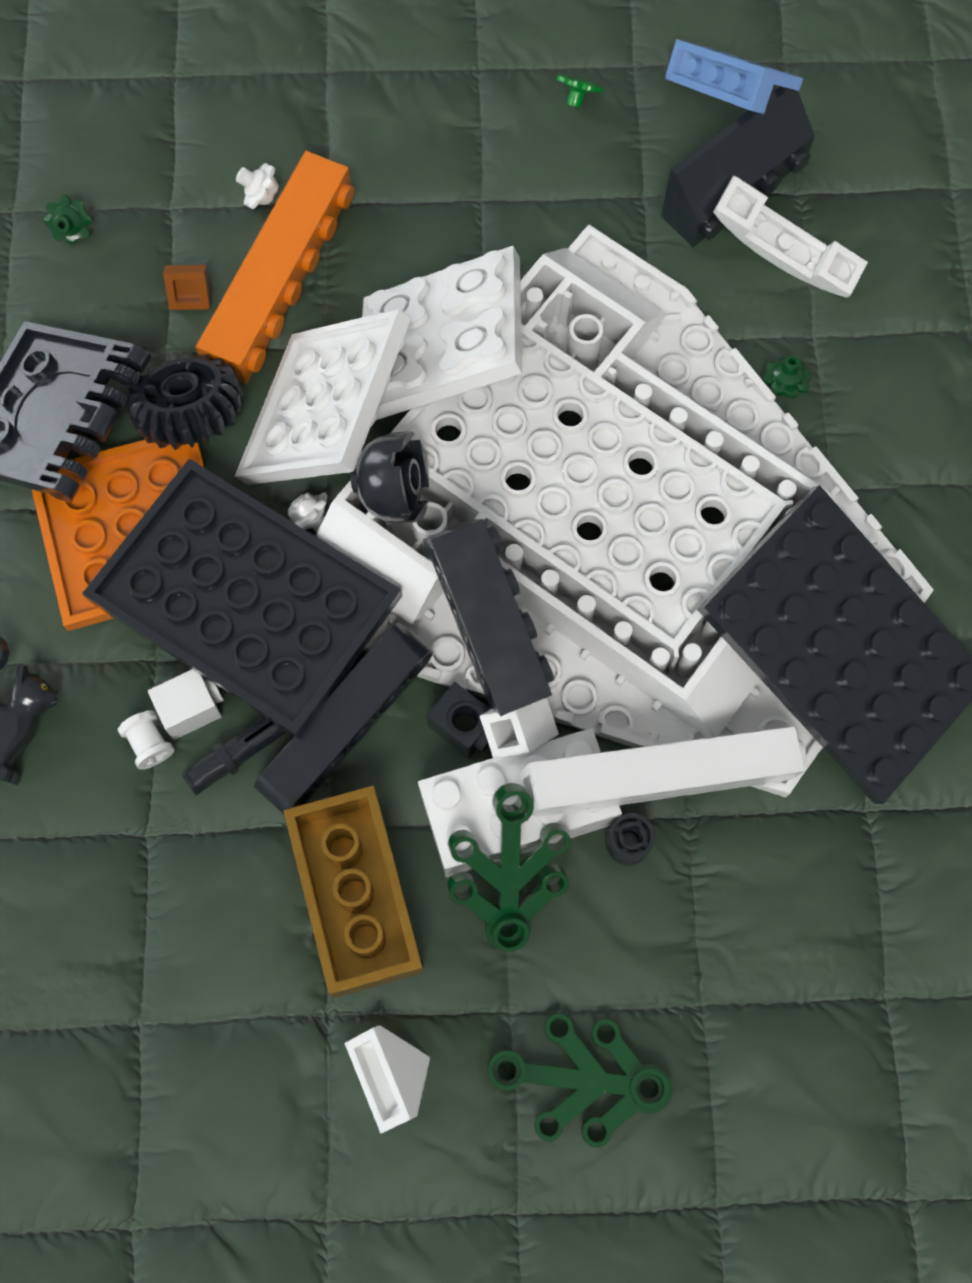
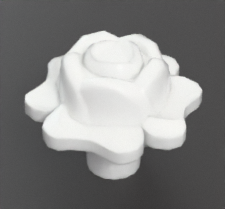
(258, 185)
(308, 511)

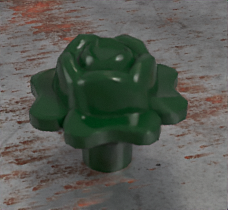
(68, 219)
(787, 376)

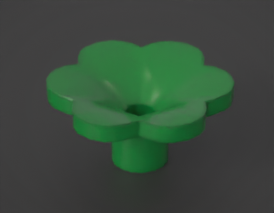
(578, 89)

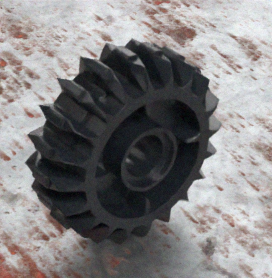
(185, 401)

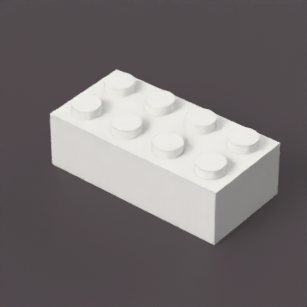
(465, 797)

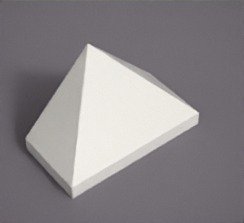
(389, 1074)

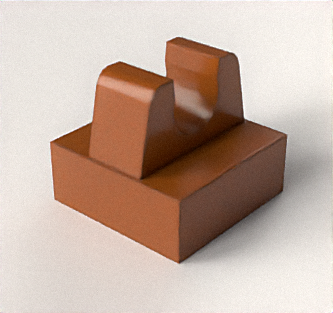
(187, 287)

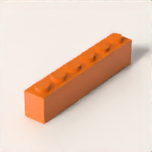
(277, 265)

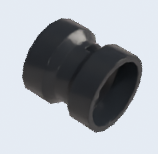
(626, 847)

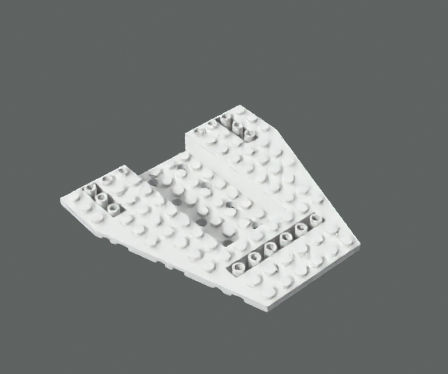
(651, 385)

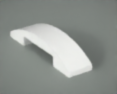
(785, 244)

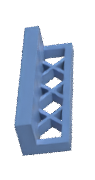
(726, 76)

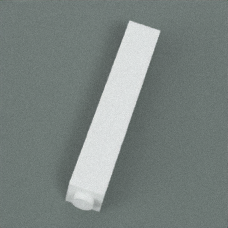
(663, 771)

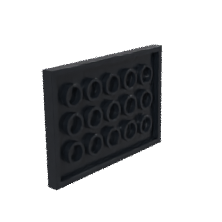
(243, 597)
(843, 644)

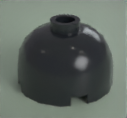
(391, 478)

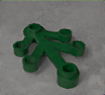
(511, 873)
(588, 1081)

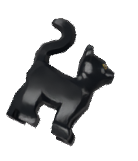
(18, 719)

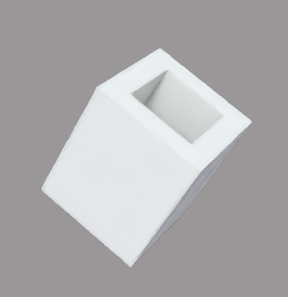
(186, 703)
(519, 730)

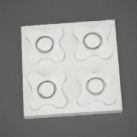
(459, 330)
(323, 399)

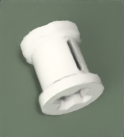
(145, 739)

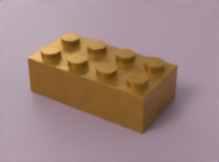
(353, 892)

